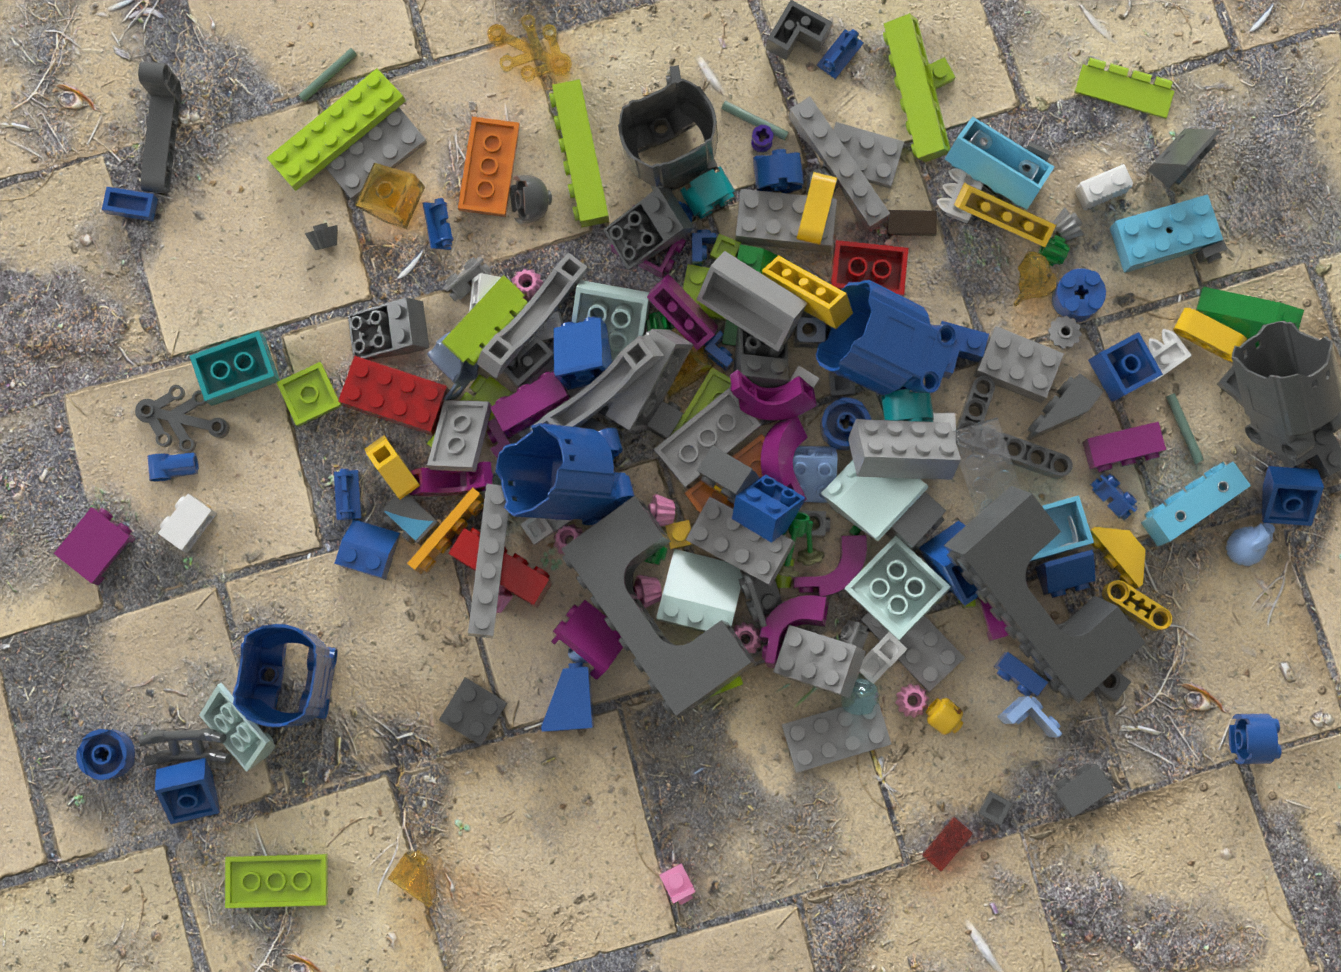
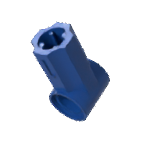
(165, 466)

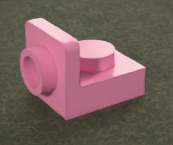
(677, 884)

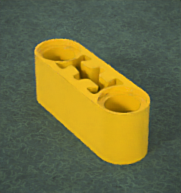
(816, 208)
(1208, 333)
(1141, 616)

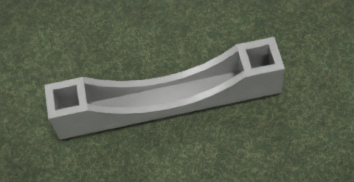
(824, 141)
(525, 325)
(622, 372)
(489, 563)

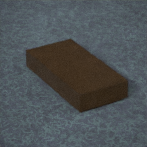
(912, 222)

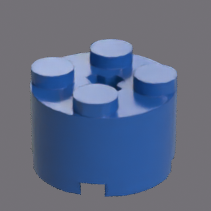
(778, 172)
(1087, 284)
(838, 411)
(1255, 738)
(95, 744)

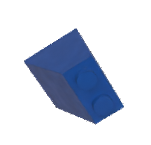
(581, 352)
(936, 558)
(571, 702)

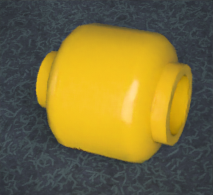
(944, 716)

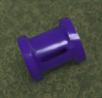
(762, 130)

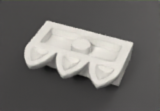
(953, 190)
(1170, 354)

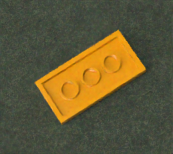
(453, 524)

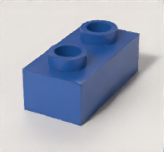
(129, 204)
(1013, 669)

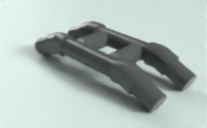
(176, 754)

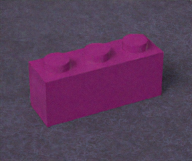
(682, 311)
(529, 403)
(1124, 447)

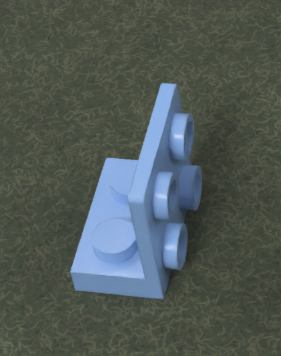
(815, 470)
(1029, 706)

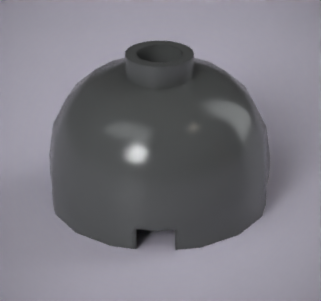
(529, 198)

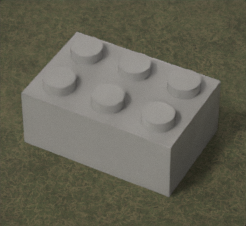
(1019, 364)
(819, 661)

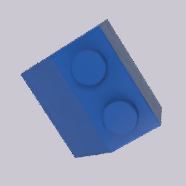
(1125, 367)
(1291, 495)
(367, 549)
(1066, 573)
(187, 791)

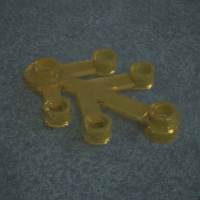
(531, 51)

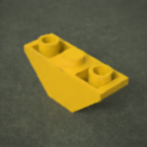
(391, 467)
(1121, 552)

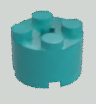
(707, 192)
(908, 406)

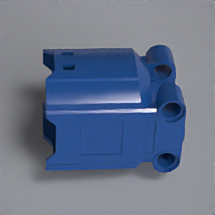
(887, 343)
(563, 474)
(267, 649)

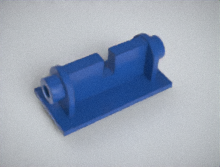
(840, 53)
(438, 230)
(347, 494)
(1122, 501)

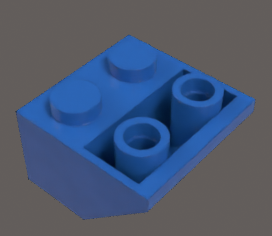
(767, 507)

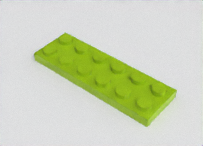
(336, 129)

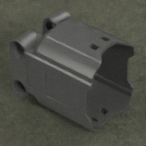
(679, 109)
(1288, 388)

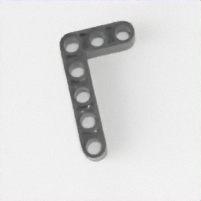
(161, 125)
(1024, 447)

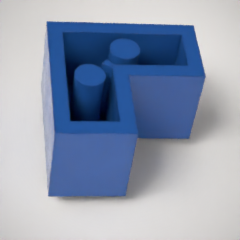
(968, 345)

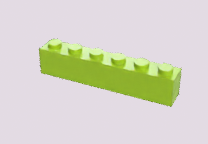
(916, 87)
(580, 153)

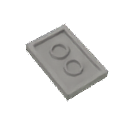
(872, 152)
(459, 435)

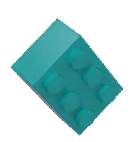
(234, 368)

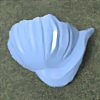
(1249, 544)

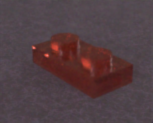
(947, 844)

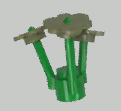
(809, 556)

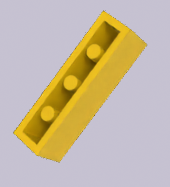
(1004, 214)
(822, 298)

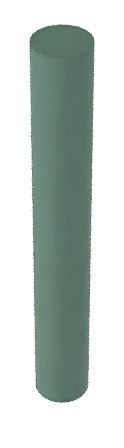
(327, 74)
(753, 119)
(1185, 428)

